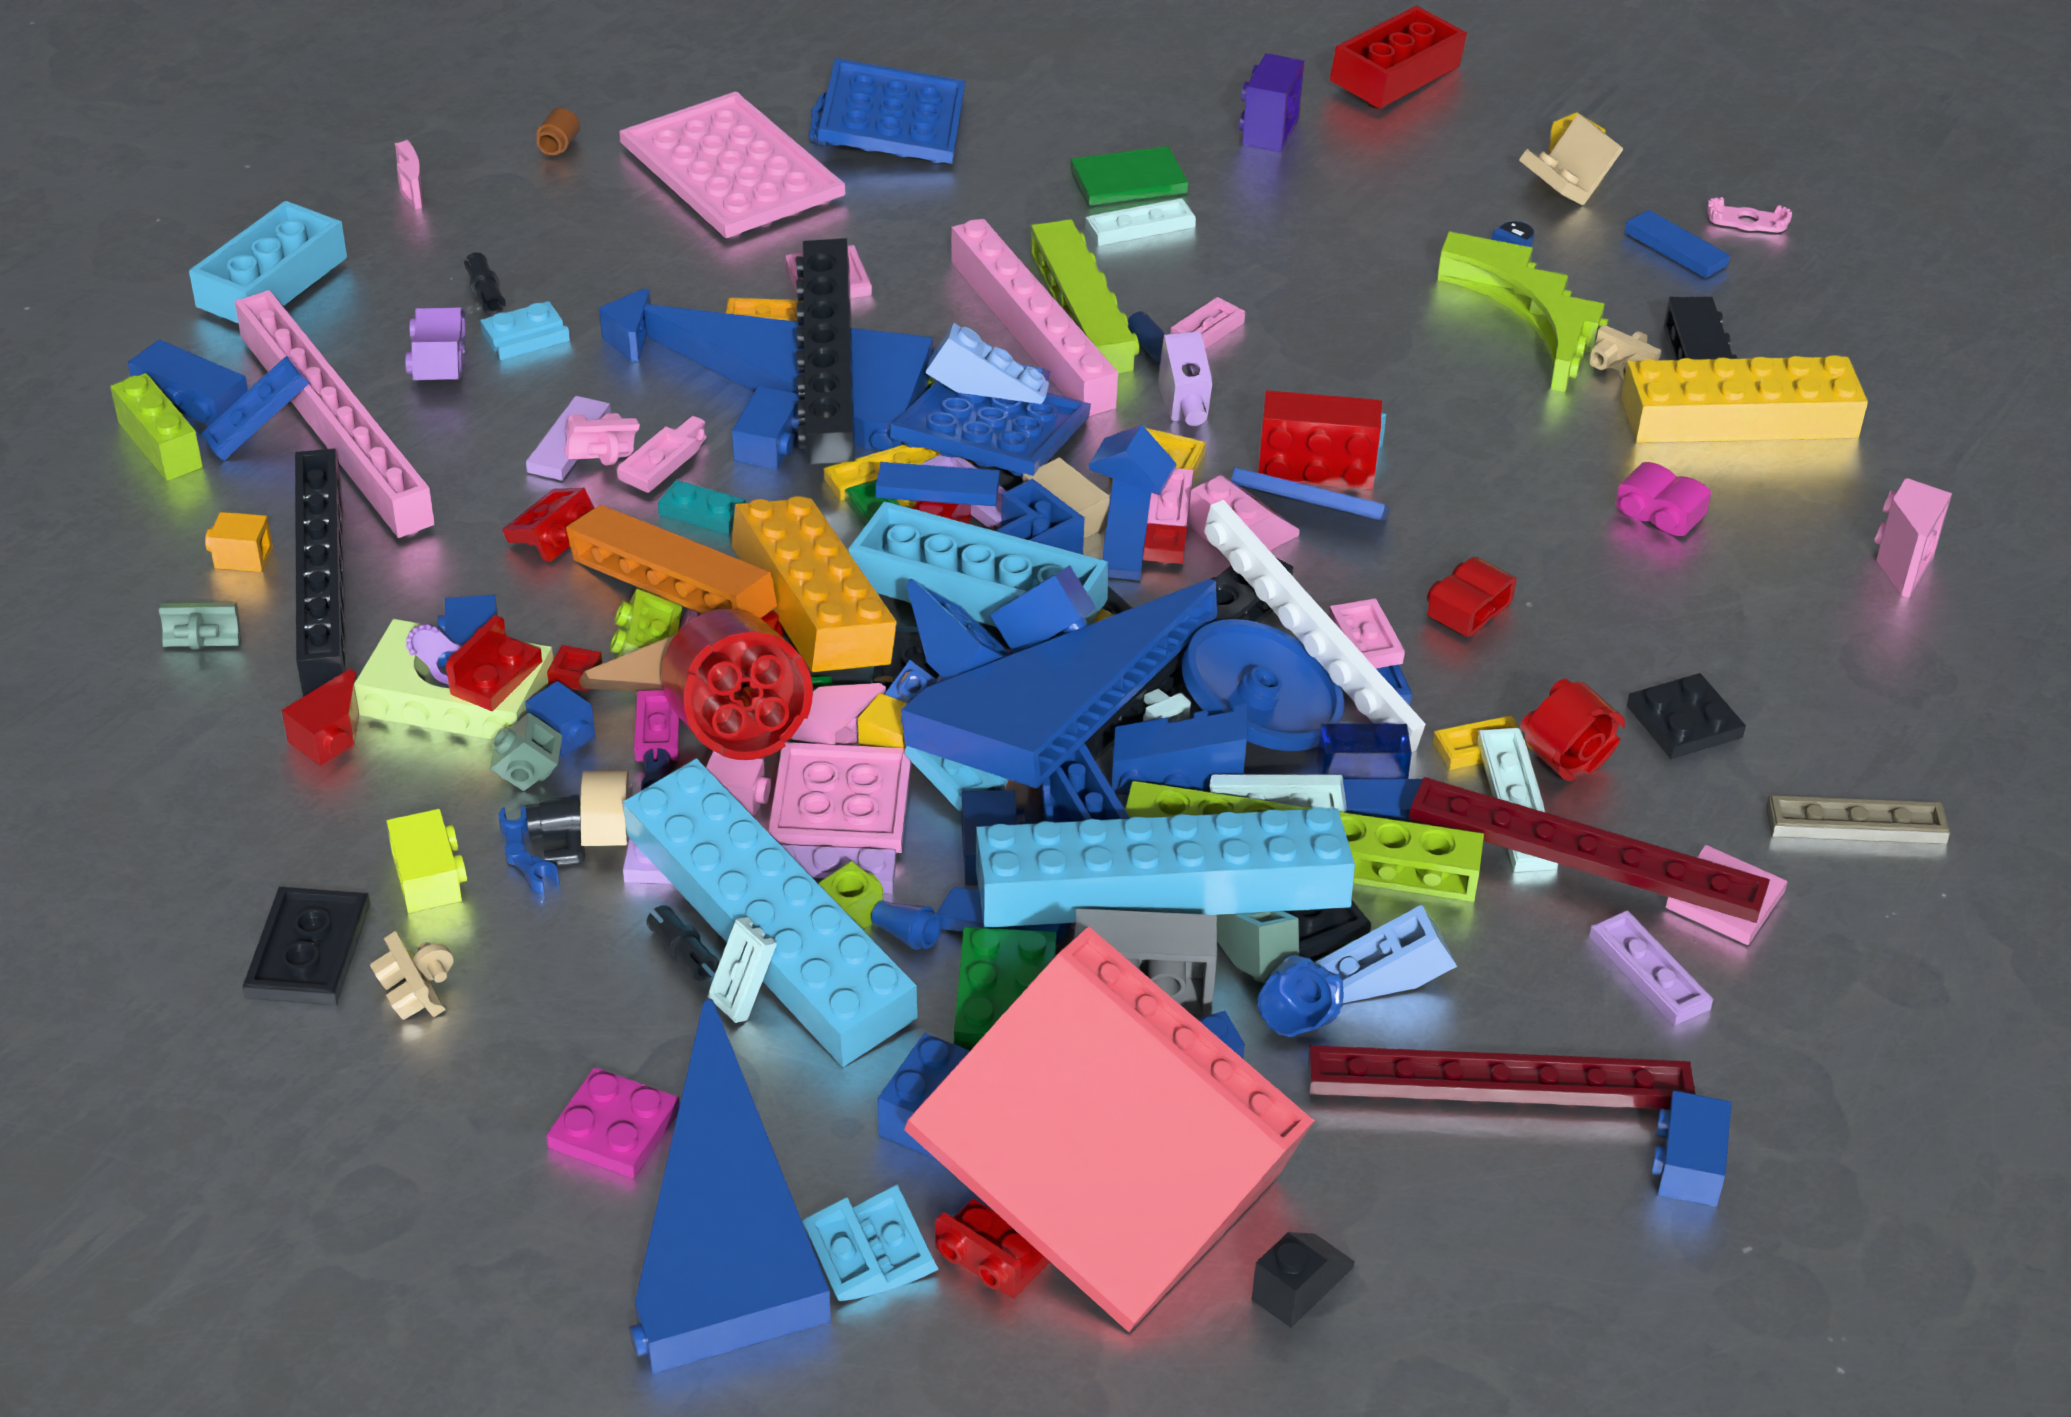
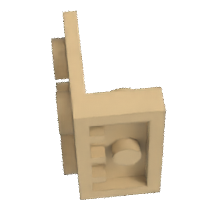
(1576, 161)

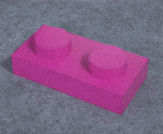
(655, 725)

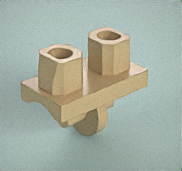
(1617, 348)
(418, 969)

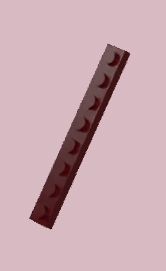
(1591, 849)
(1497, 1077)

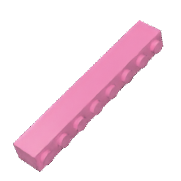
(1033, 316)

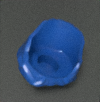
(1300, 997)

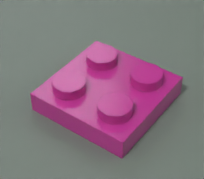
(613, 1122)

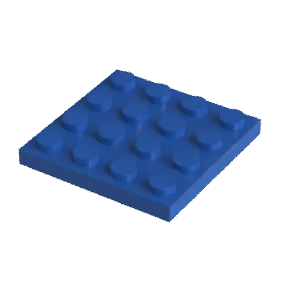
(892, 111)
(990, 429)

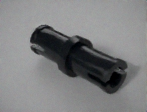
(484, 283)
(682, 943)

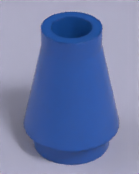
(909, 923)

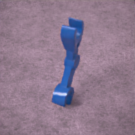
(532, 867)

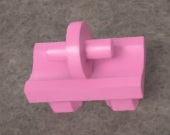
(600, 438)

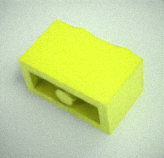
(425, 860)

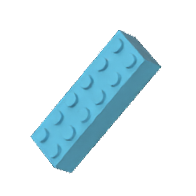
(964, 562)

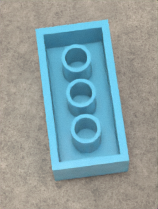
(276, 253)

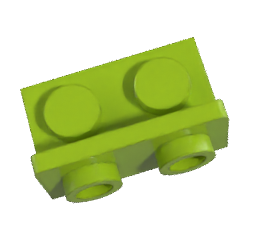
(643, 622)

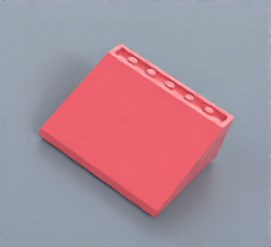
(1110, 1128)

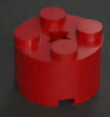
(1573, 729)

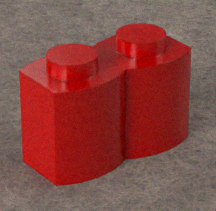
(1471, 596)

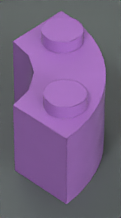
(436, 344)

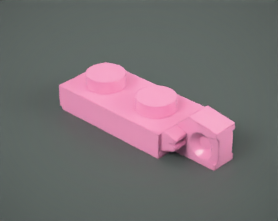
(662, 455)

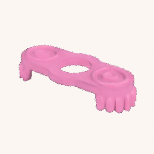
(1765, 221)

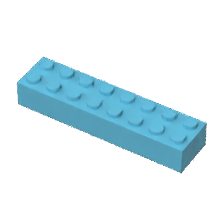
(1164, 866)
(733, 870)

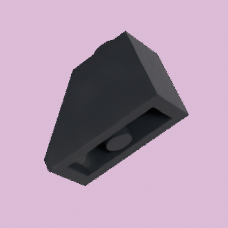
(1297, 1275)

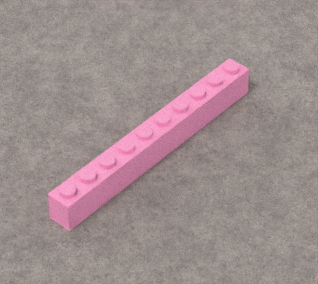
(338, 417)

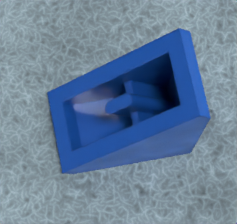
(625, 324)
(1134, 459)

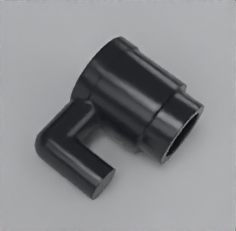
(558, 820)

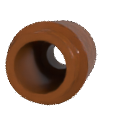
(557, 131)

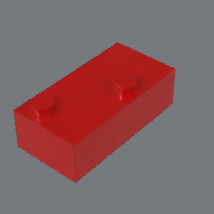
(1397, 56)

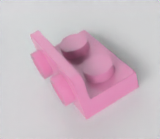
(1369, 631)

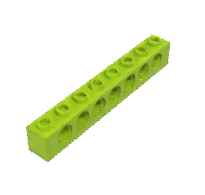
(1384, 850)

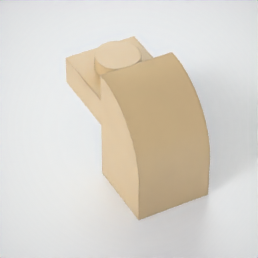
(603, 807)

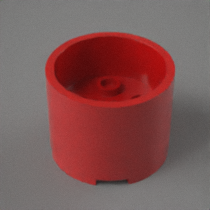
(710, 663)

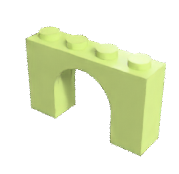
(395, 690)

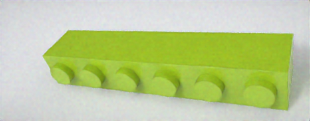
(1082, 290)

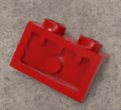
(547, 520)
(490, 666)
(988, 1248)

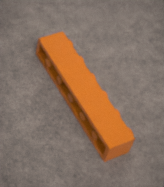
(669, 564)

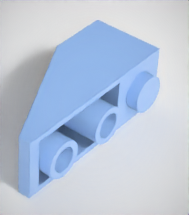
(979, 369)

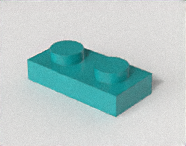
(699, 506)

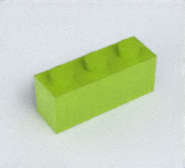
(156, 426)

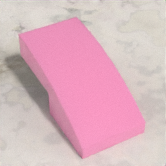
(409, 174)

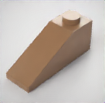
(630, 672)

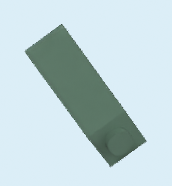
(1258, 940)

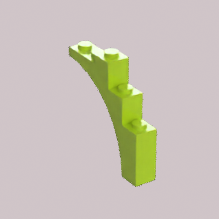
(1538, 296)

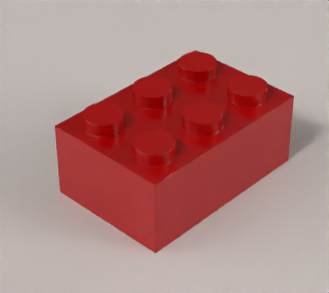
(1320, 439)

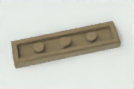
(1857, 819)

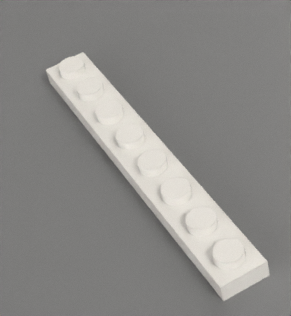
(1309, 622)

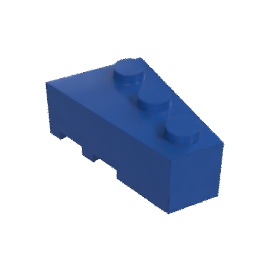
(1180, 751)
(1079, 792)

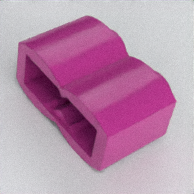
(1663, 498)

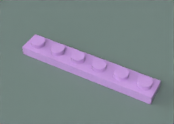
(815, 860)

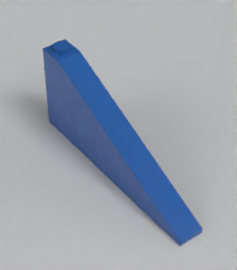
(764, 353)
(1048, 700)
(725, 1237)

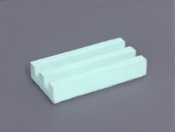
(746, 975)

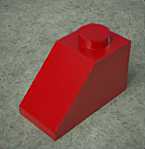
(324, 719)

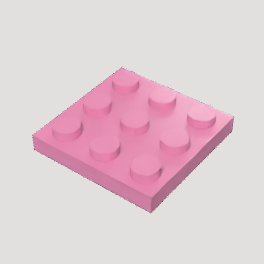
(841, 796)

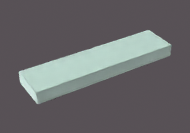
(1513, 781)

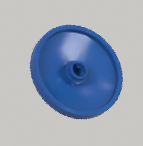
(1270, 671)

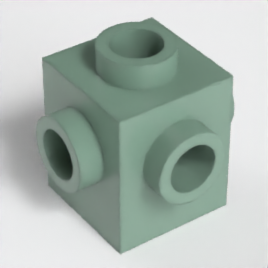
(526, 752)

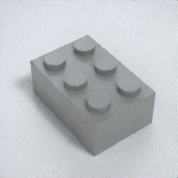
(1167, 947)

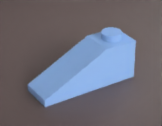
(1391, 957)

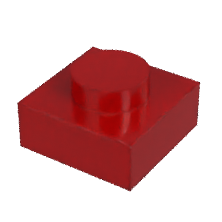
(1165, 543)
(571, 664)

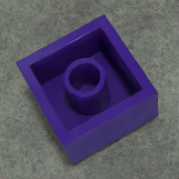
(1271, 102)

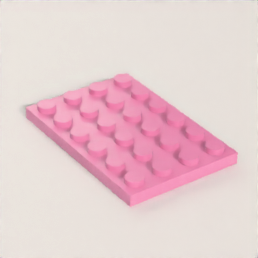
(732, 164)

